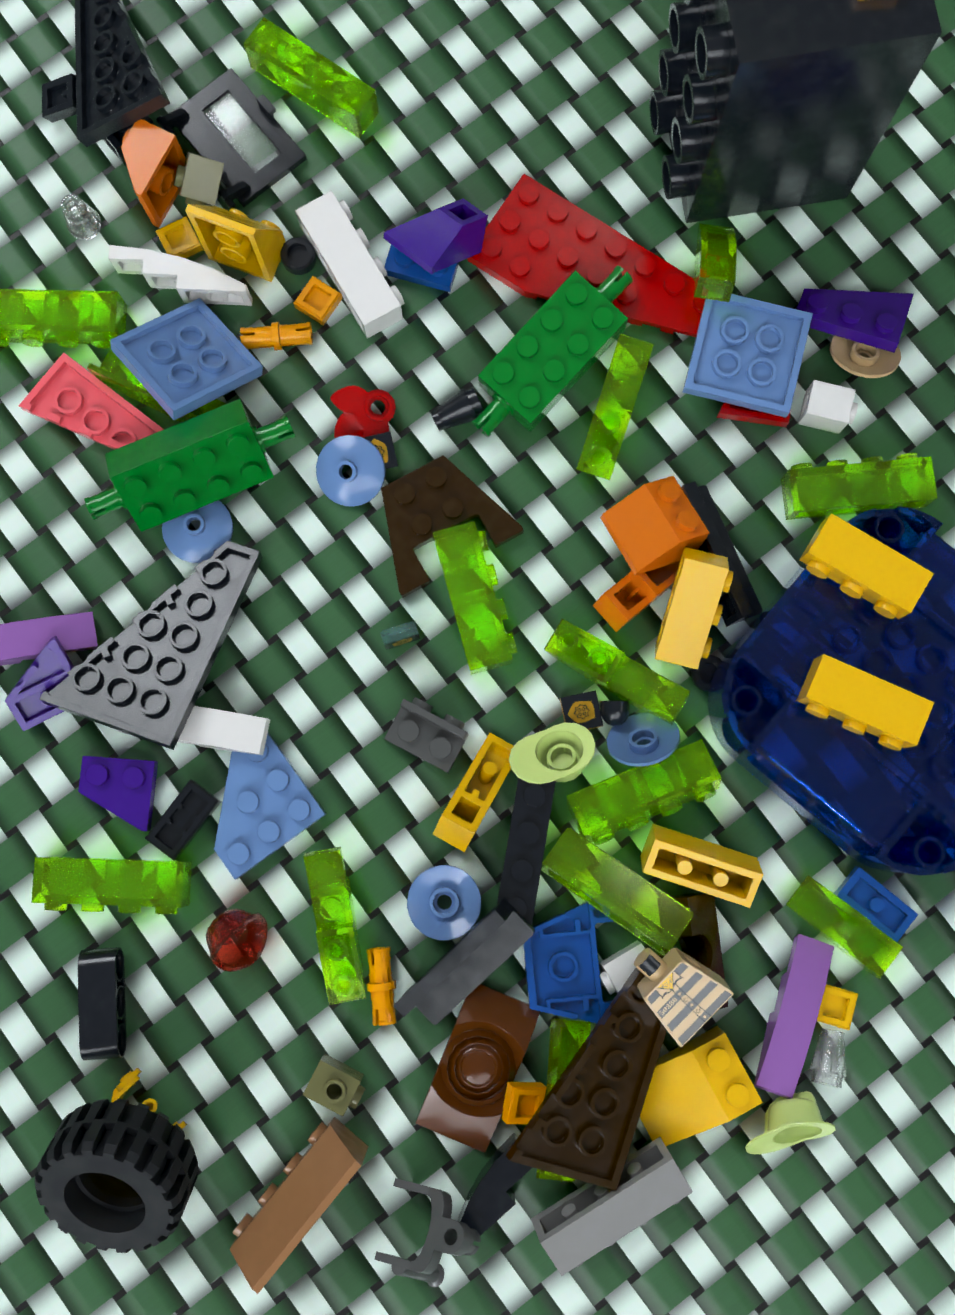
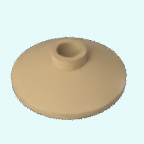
(863, 359)

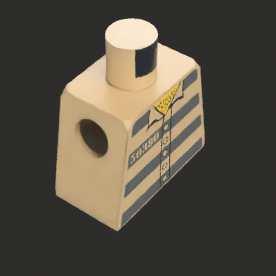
(680, 991)

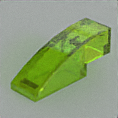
(715, 262)
(844, 927)

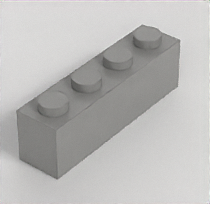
(600, 1216)

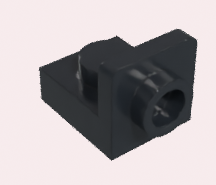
(59, 98)

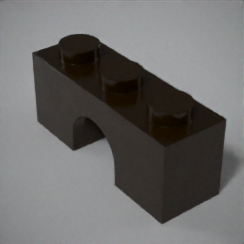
(701, 935)

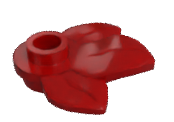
(357, 413)

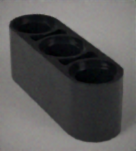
(101, 1003)

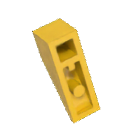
(475, 793)

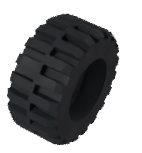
(117, 1175)

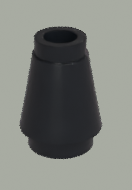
(458, 409)

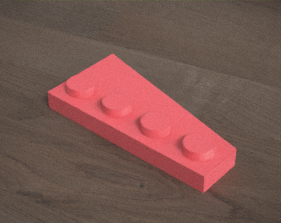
(86, 406)

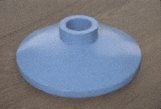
(366, 466)
(199, 544)
(643, 740)
(439, 922)

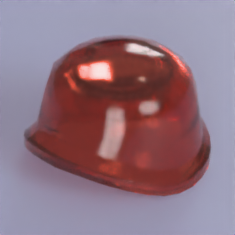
(236, 939)

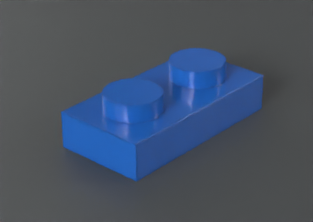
(404, 268)
(876, 903)

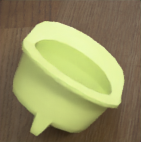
(553, 754)
(790, 1123)

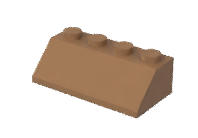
(297, 1202)

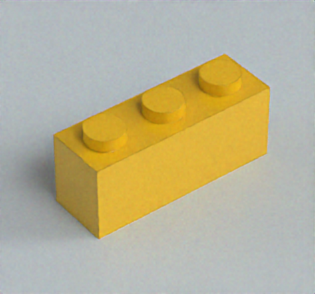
(865, 567)
(693, 608)
(864, 703)
(701, 865)

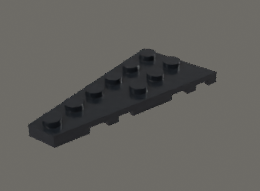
(112, 71)

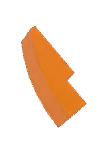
(634, 594)

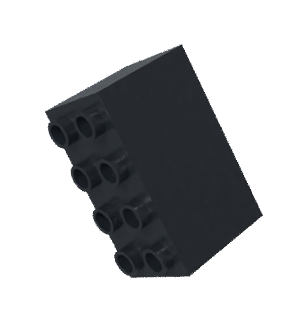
(781, 97)

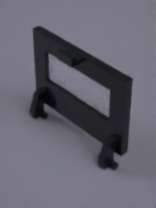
(241, 132)

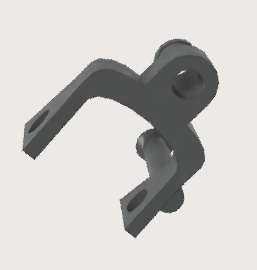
(443, 1237)

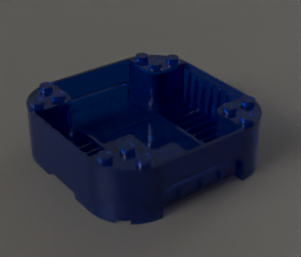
(868, 799)

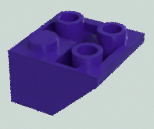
(441, 235)

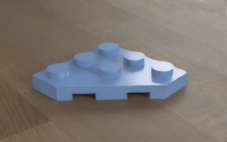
(262, 808)

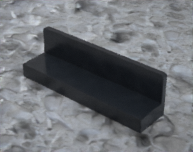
(741, 599)
(467, 963)

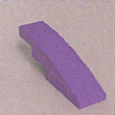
(28, 637)
(794, 1017)

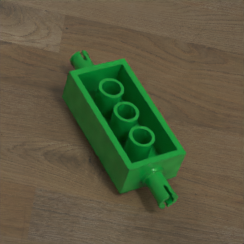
(552, 351)
(188, 465)

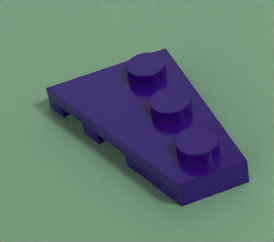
(858, 315)

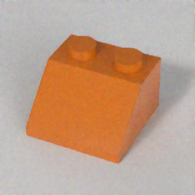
(152, 166)
(654, 525)

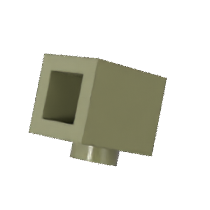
(199, 179)
(335, 1085)

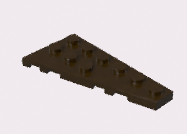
(597, 1101)

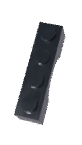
(526, 846)

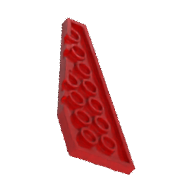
(545, 238)

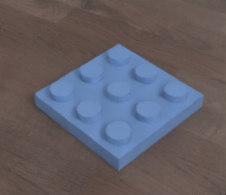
(748, 354)
(186, 358)

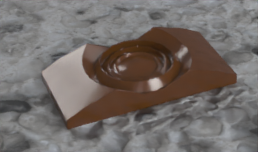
(476, 1065)

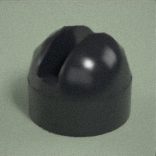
(614, 712)

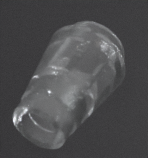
(80, 218)
(829, 1059)

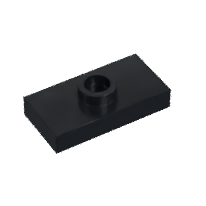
(183, 820)

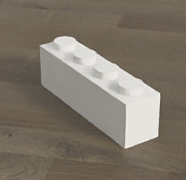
(350, 263)

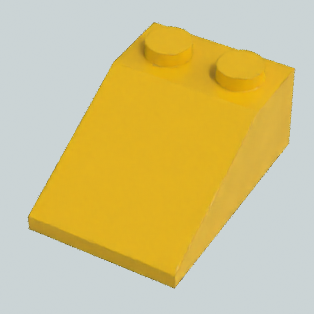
(238, 240)
(697, 1089)

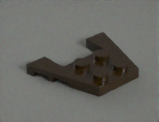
(431, 501)

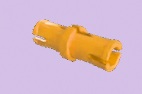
(277, 335)
(381, 986)

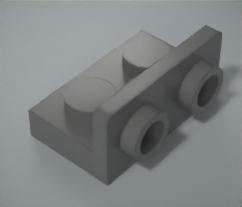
(426, 734)

